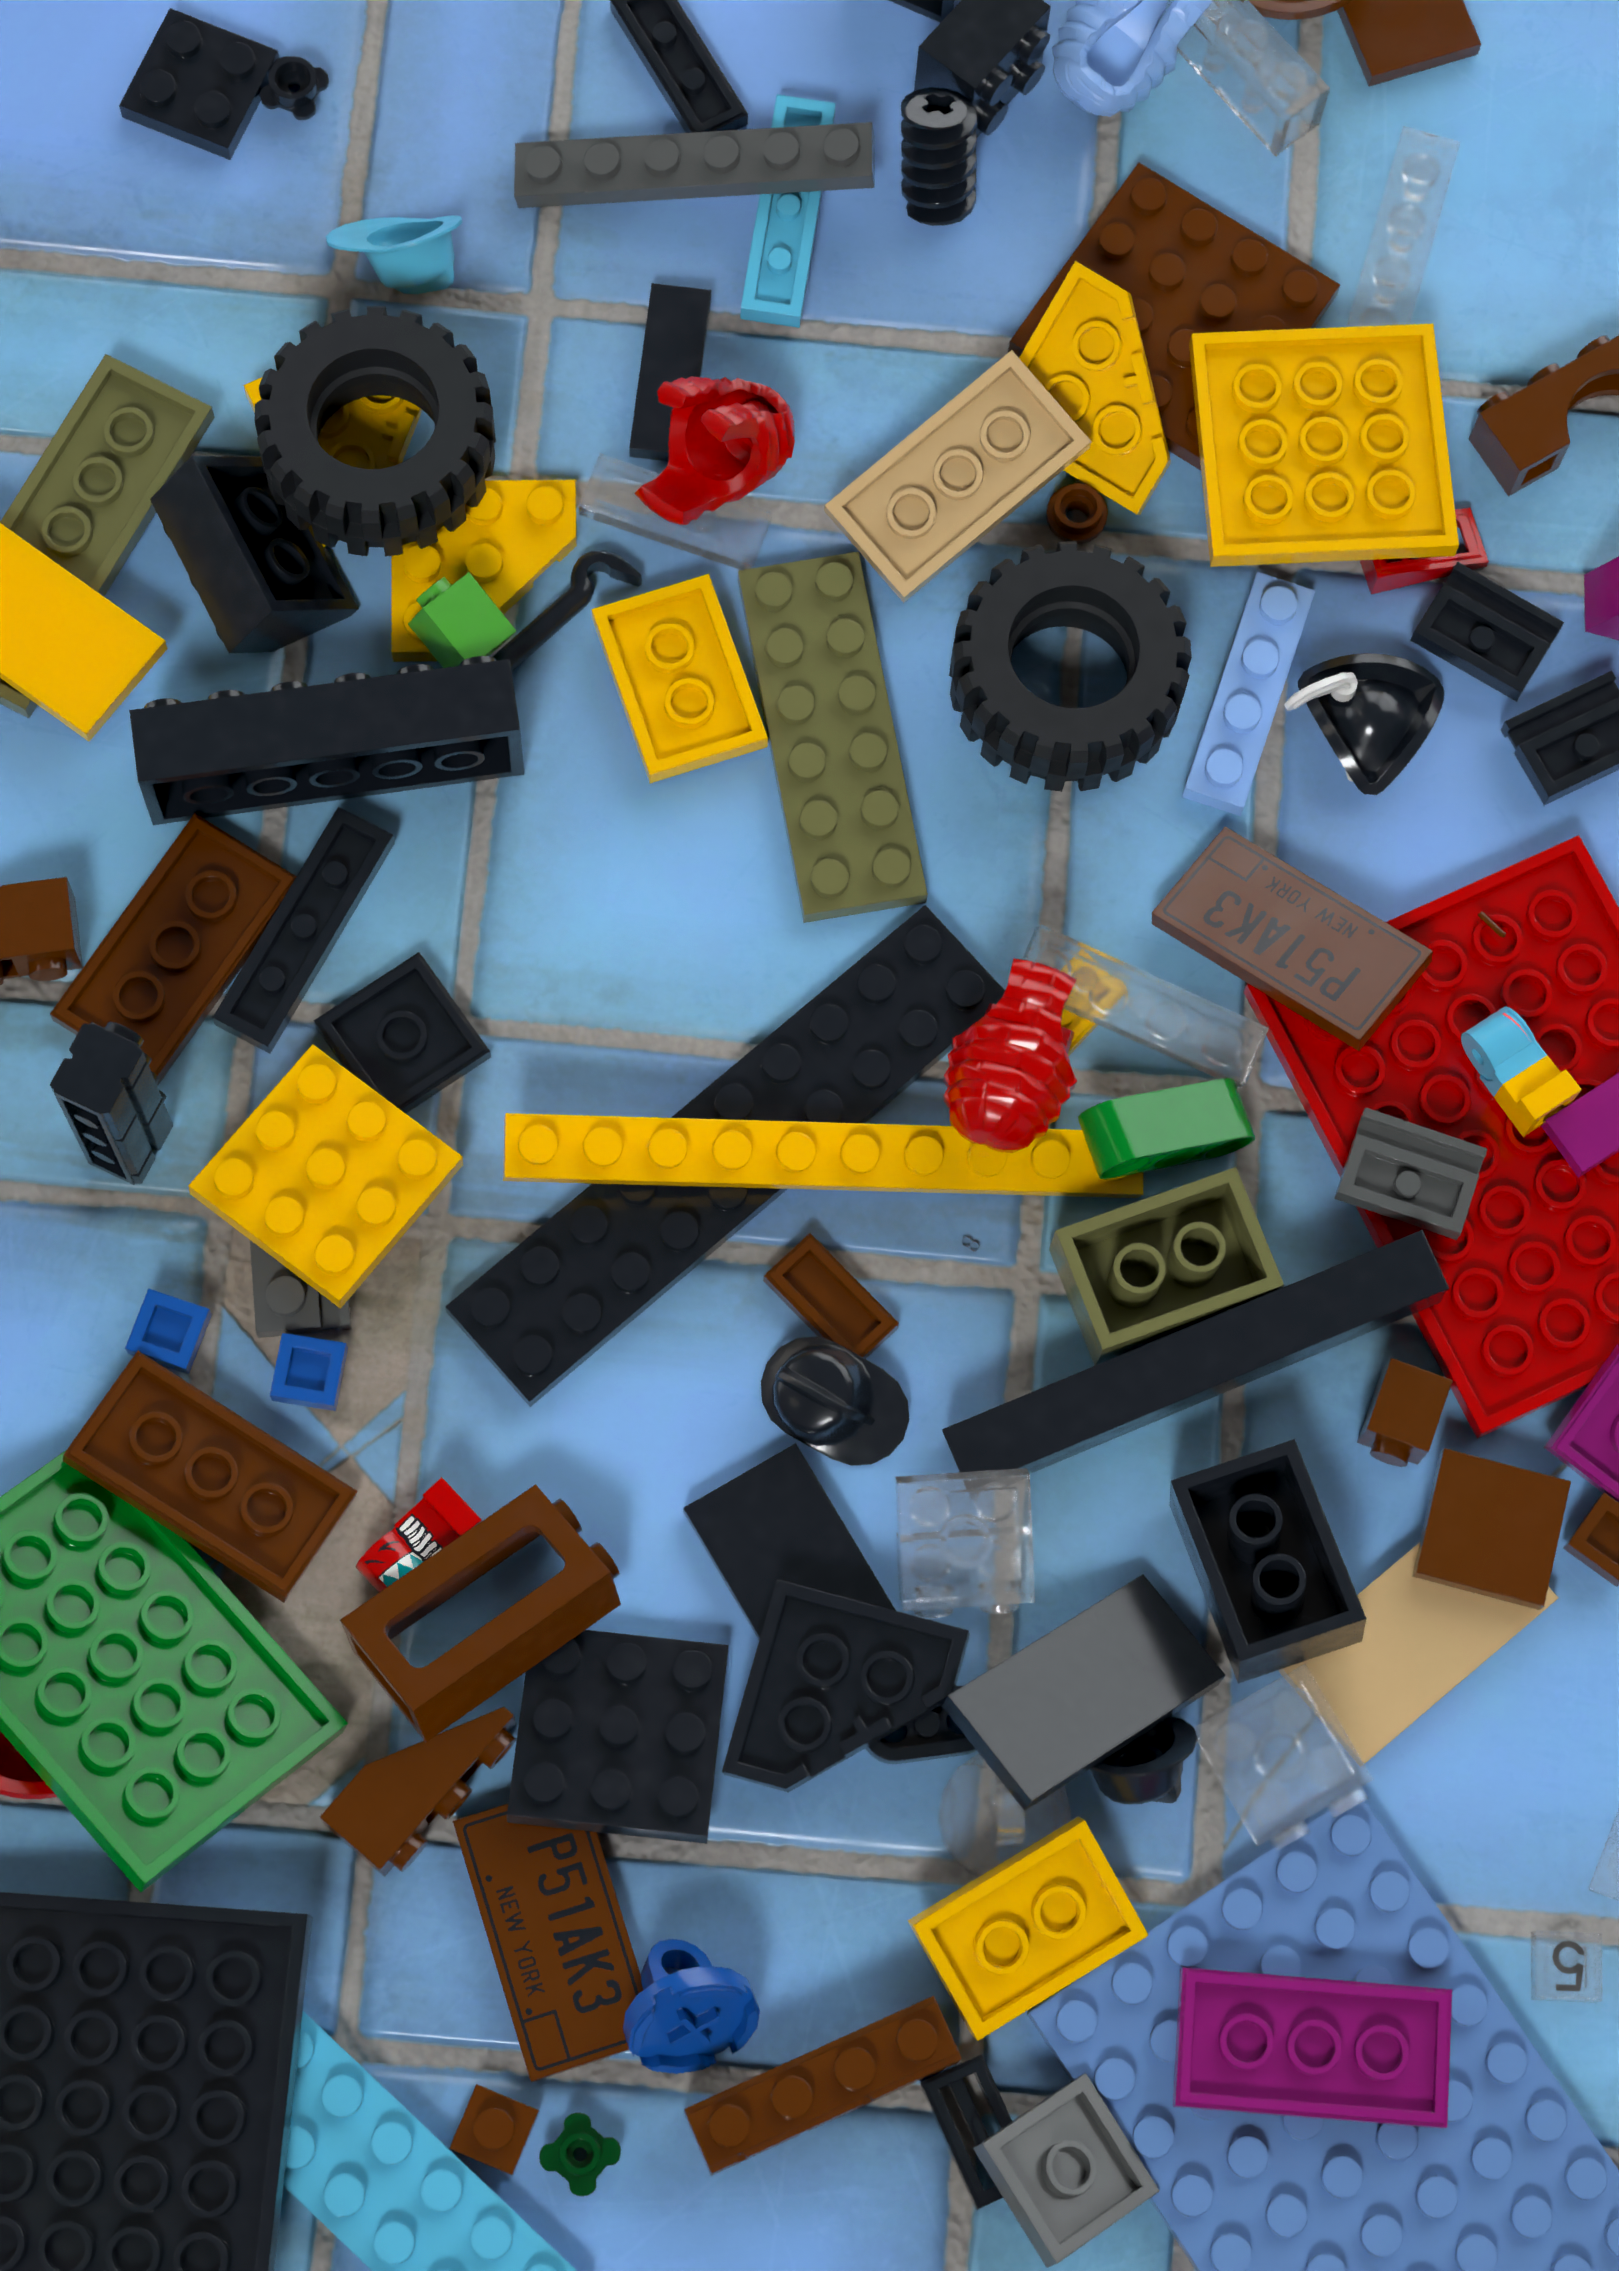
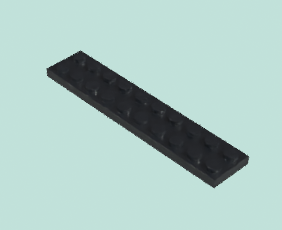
(631, 1243)

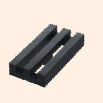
(954, 2078)

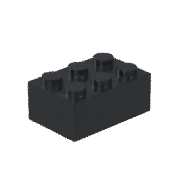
(1266, 1561)

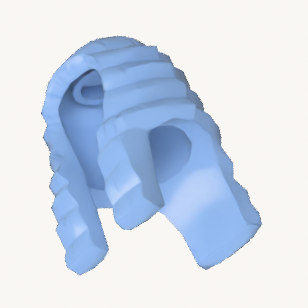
(1117, 52)

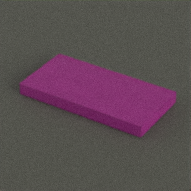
(1313, 2048)

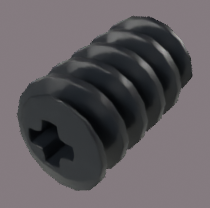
(938, 155)

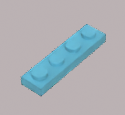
(784, 233)

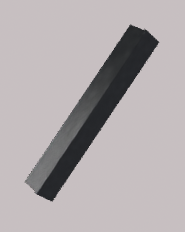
(1202, 1360)

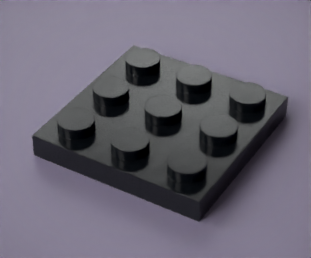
(620, 1737)

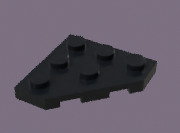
(835, 1682)

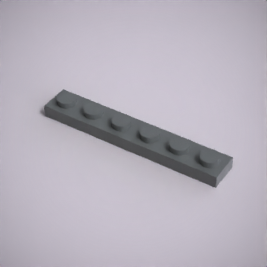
(694, 165)

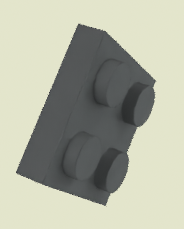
(1066, 2170)

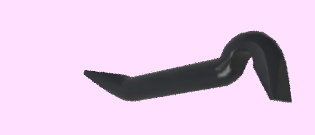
(568, 604)

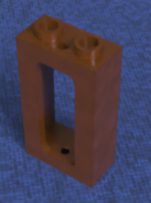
(507, 1644)

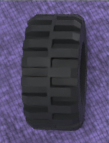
(360, 360)
(1085, 594)

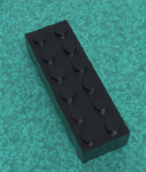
(327, 740)

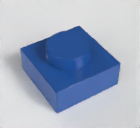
(169, 1330)
(308, 1372)

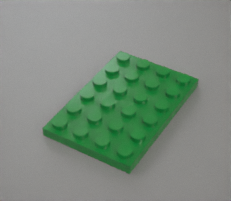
(139, 1675)

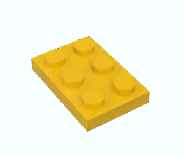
(679, 678)
(1028, 1928)

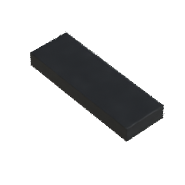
(680, 65)
(670, 350)

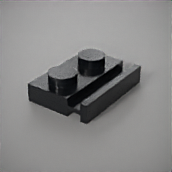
(1487, 631)
(1568, 738)

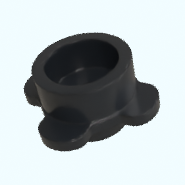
(289, 72)

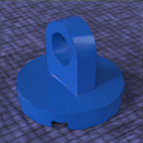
(690, 2013)

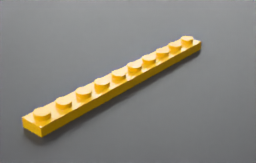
(796, 1157)

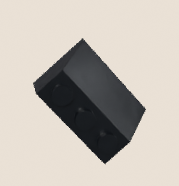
(246, 558)

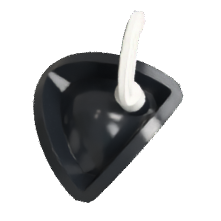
(1371, 712)

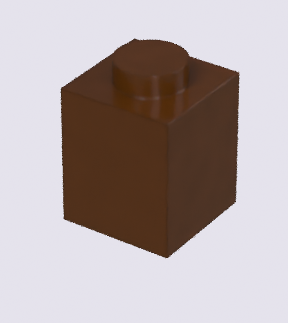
(1404, 1413)

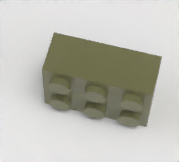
(1163, 1264)

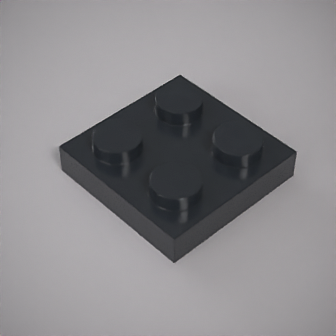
(199, 84)

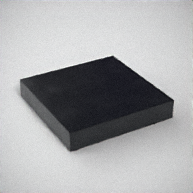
(403, 1035)

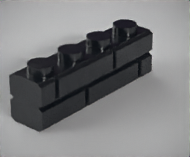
(113, 1100)

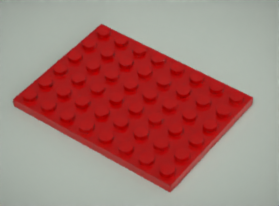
(1539, 1247)

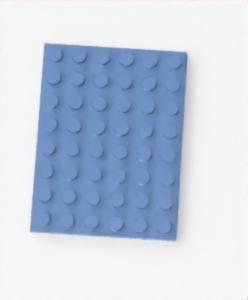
(1496, 2190)

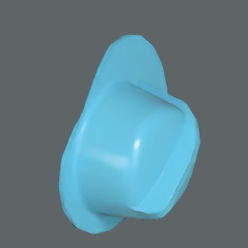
(404, 252)

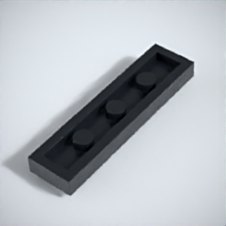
(303, 930)

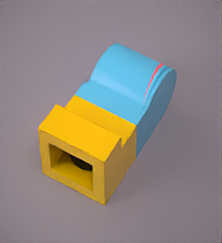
(1518, 1070)

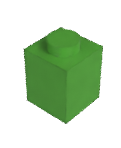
(459, 621)

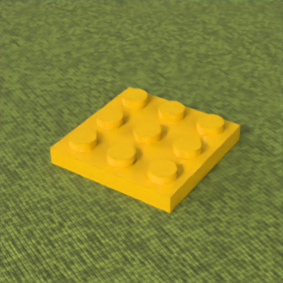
(326, 1175)

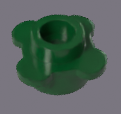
(580, 2174)

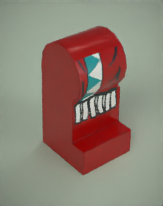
(418, 1535)

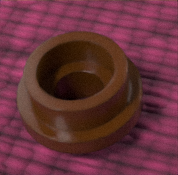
(1082, 498)

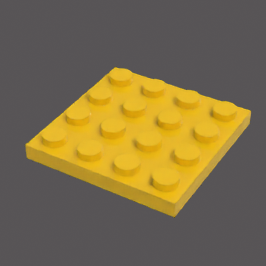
(1322, 445)

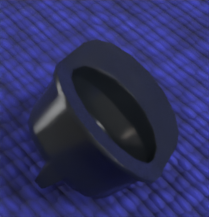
(834, 1401)
(1149, 1765)

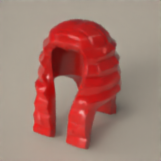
(720, 445)
(1013, 1063)

